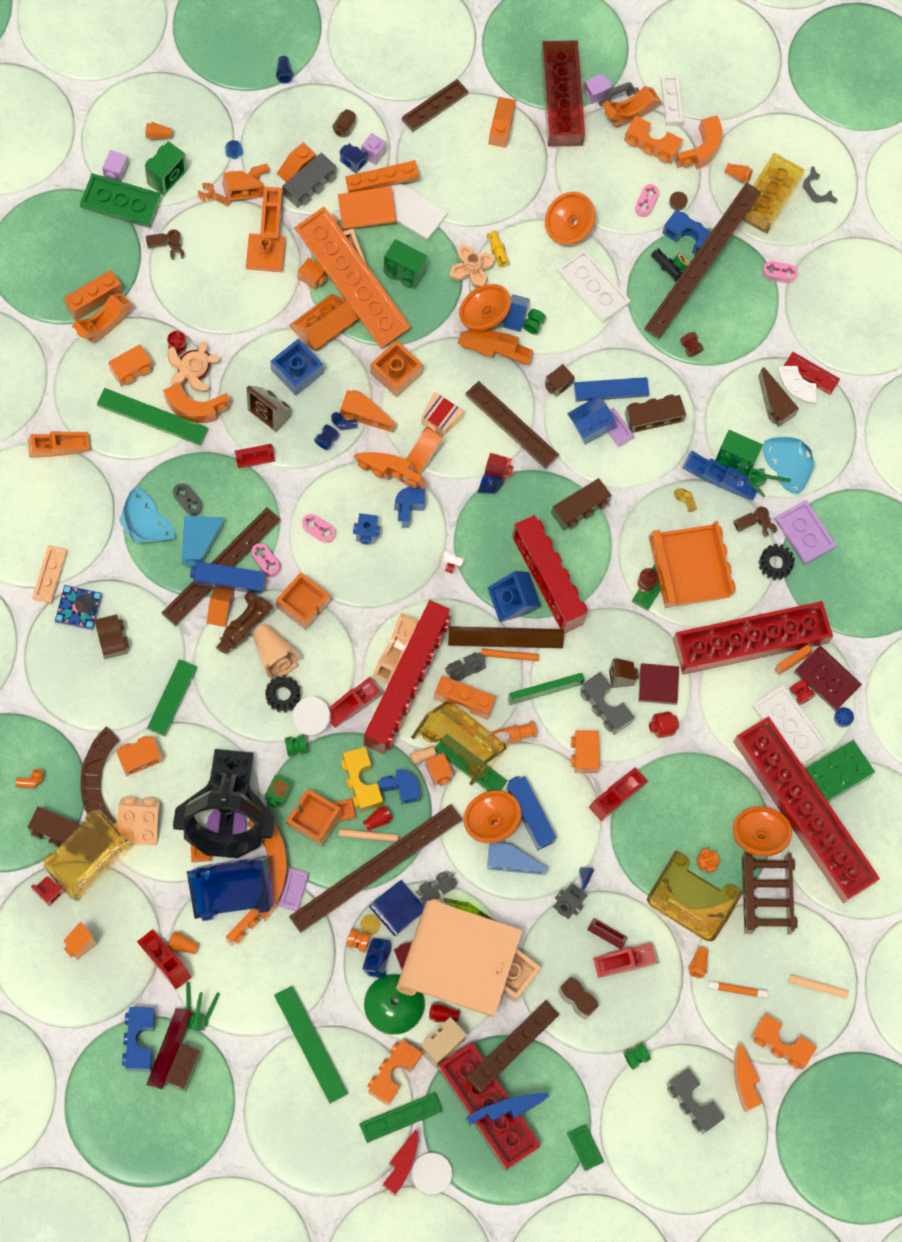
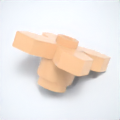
(471, 265)

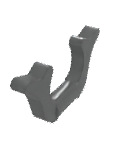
(621, 88)
(810, 191)

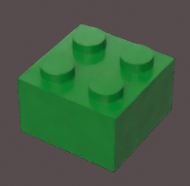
(165, 168)
(405, 264)
(738, 452)

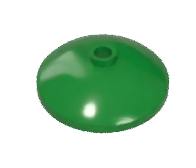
(388, 1017)

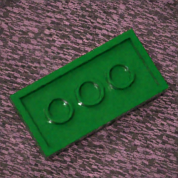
(120, 200)

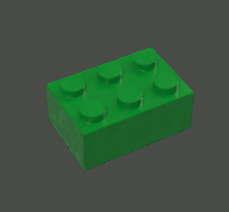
(840, 771)

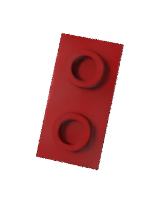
(254, 455)

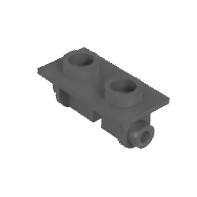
(473, 664)
(443, 882)

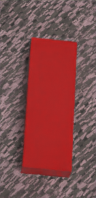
(813, 373)

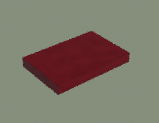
(828, 678)

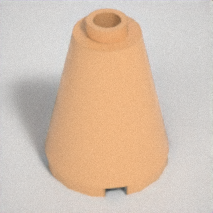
(275, 653)

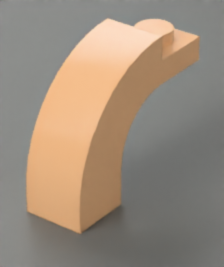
(401, 635)

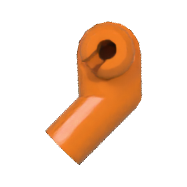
(258, 170)
(32, 781)

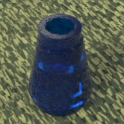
(284, 71)

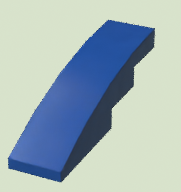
(719, 475)
(514, 1106)

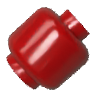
(664, 724)

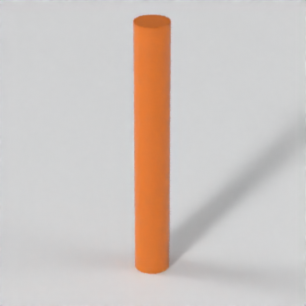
(510, 654)

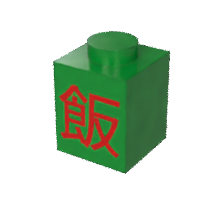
(278, 791)

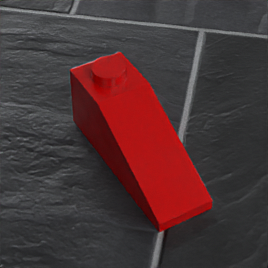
(164, 959)

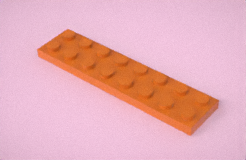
(352, 277)

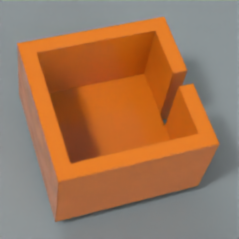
(303, 600)
(317, 818)

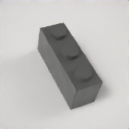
(309, 180)

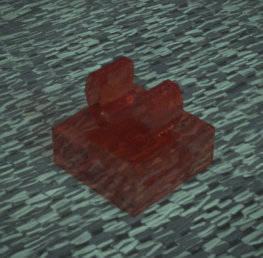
(452, 561)

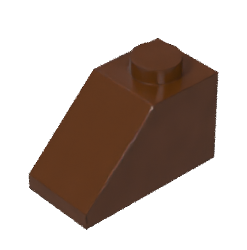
(622, 673)

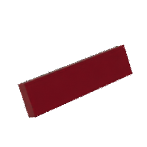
(169, 1048)

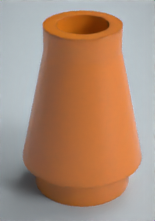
(157, 131)
(739, 172)
(182, 943)
(699, 963)

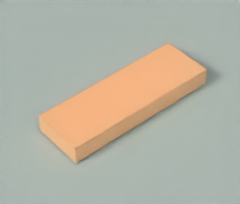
(49, 574)

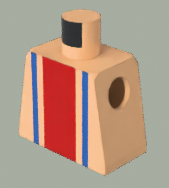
(441, 415)

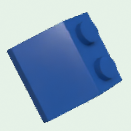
(592, 419)
(514, 596)

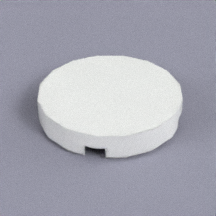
(311, 716)
(431, 1173)

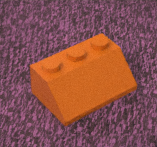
(324, 321)

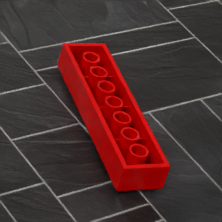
(752, 637)
(406, 677)

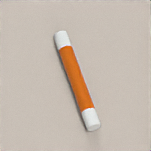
(737, 989)

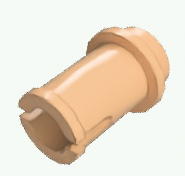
(422, 755)

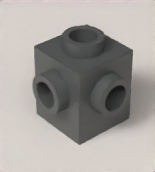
(570, 901)

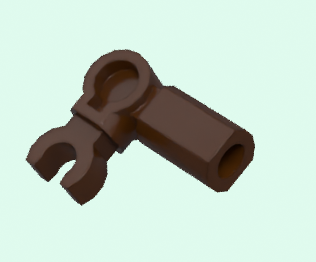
(172, 238)
(761, 516)

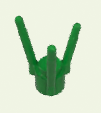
(758, 478)
(196, 1020)

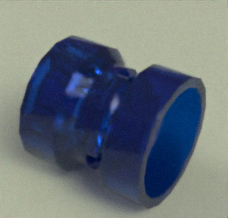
(326, 437)

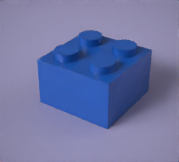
(296, 366)

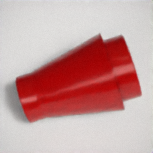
(378, 818)
(441, 1013)

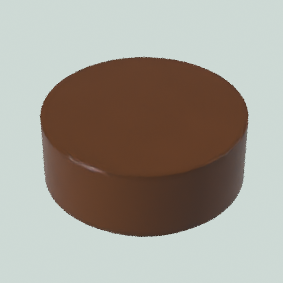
(678, 201)

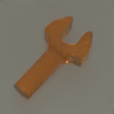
(212, 194)

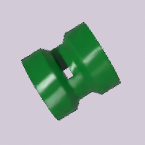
(534, 320)
(296, 745)
(637, 1056)

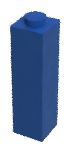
(227, 577)
(532, 813)

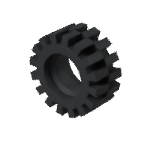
(787, 558)
(278, 683)

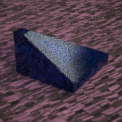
(490, 484)
(585, 874)

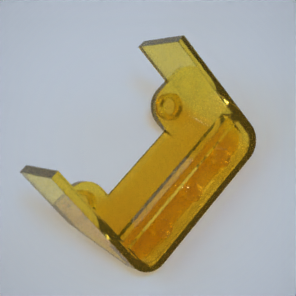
(463, 737)

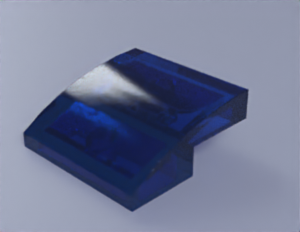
(397, 908)

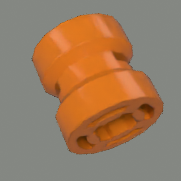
(358, 940)

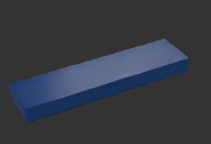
(611, 389)

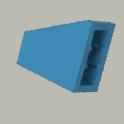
(199, 537)

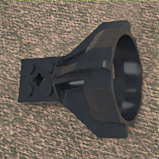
(229, 793)

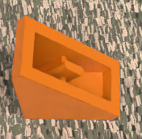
(219, 606)

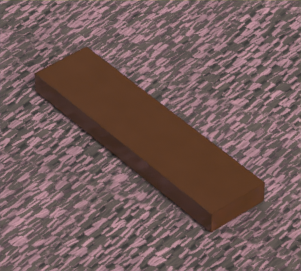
(435, 105)

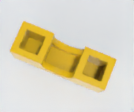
(365, 796)

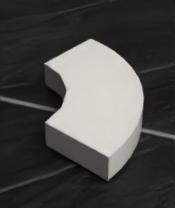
(797, 385)

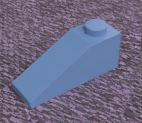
(510, 859)

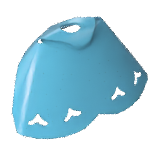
(791, 461)
(144, 523)

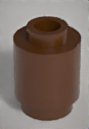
(344, 123)

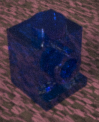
(353, 157)

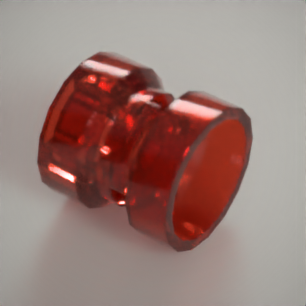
(691, 343)
(649, 576)

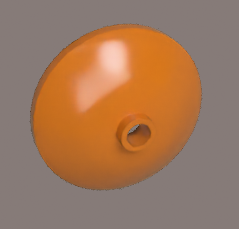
(563, 213)
(485, 307)
(490, 809)
(764, 824)

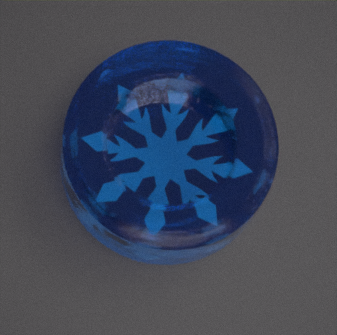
(843, 717)

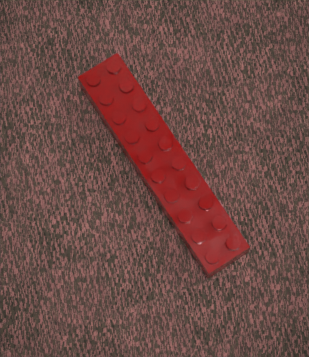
(806, 810)

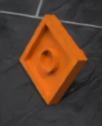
(265, 253)

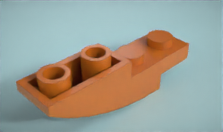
(489, 341)
(390, 465)

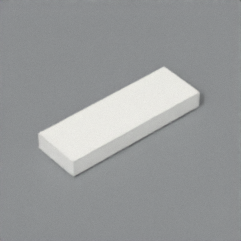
(672, 100)

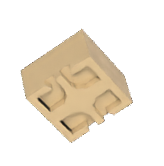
(443, 1042)

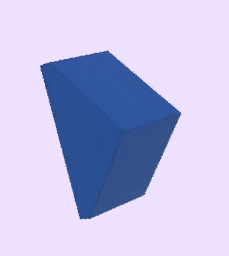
(517, 313)

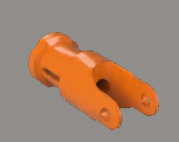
(517, 732)

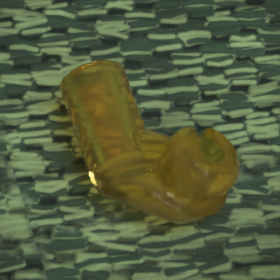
(686, 497)

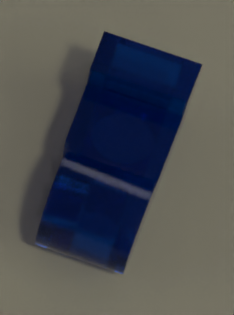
(377, 958)

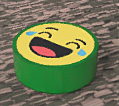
(681, 261)

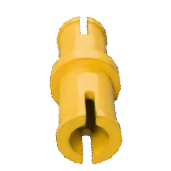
(497, 248)

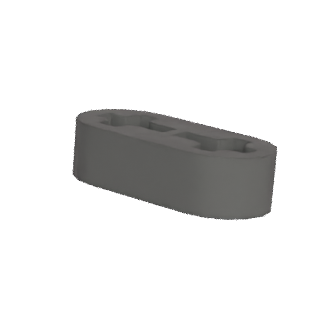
(184, 502)

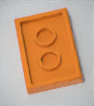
(367, 208)

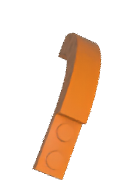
(275, 848)

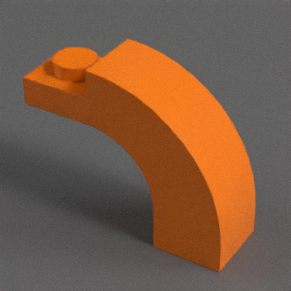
(638, 105)
(711, 133)
(105, 319)
(193, 410)

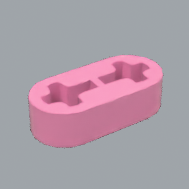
(643, 199)
(779, 271)
(316, 532)
(269, 557)

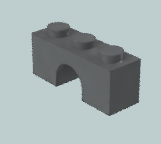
(614, 718)
(702, 1117)

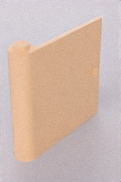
(458, 958)

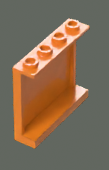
(692, 565)

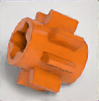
(707, 860)

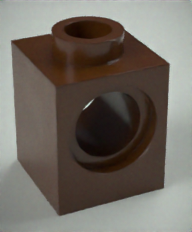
(559, 380)

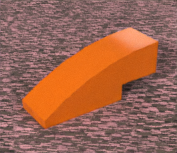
(271, 212)
(57, 444)
(423, 451)
(745, 1079)

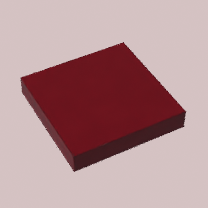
(658, 684)

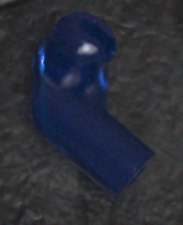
(341, 423)

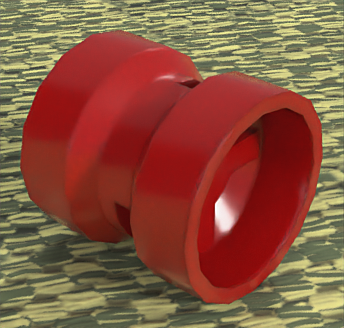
(176, 338)
(802, 691)

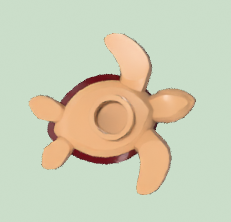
(192, 366)

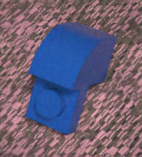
(409, 500)
(404, 783)

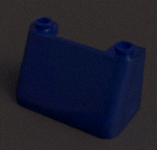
(231, 887)

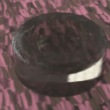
(84, 604)

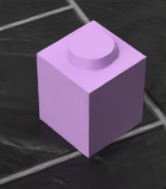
(597, 88)
(374, 147)
(115, 165)

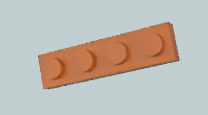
(382, 177)

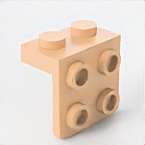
(139, 819)

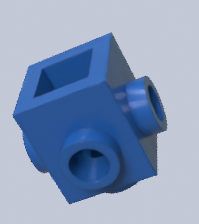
(366, 528)

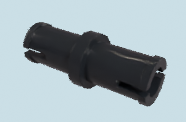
(666, 264)

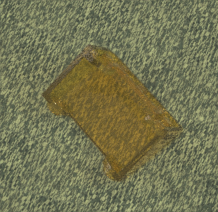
(86, 854)
(692, 900)

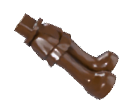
(239, 629)

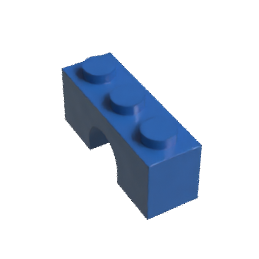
(681, 225)
(138, 1020)

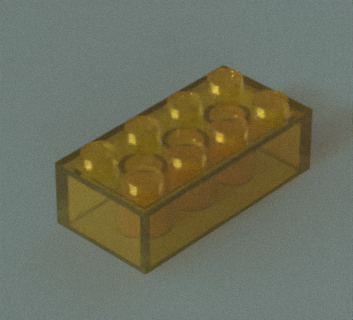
(776, 185)

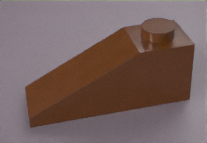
(777, 402)

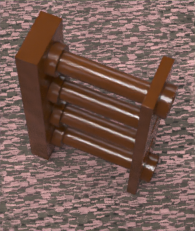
(751, 903)

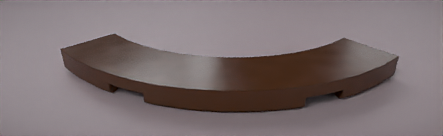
(92, 770)

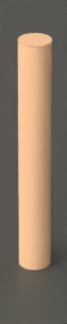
(368, 835)
(818, 986)

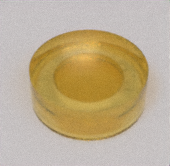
(370, 924)

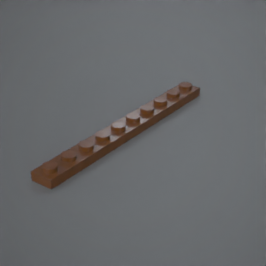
(702, 261)
(375, 868)

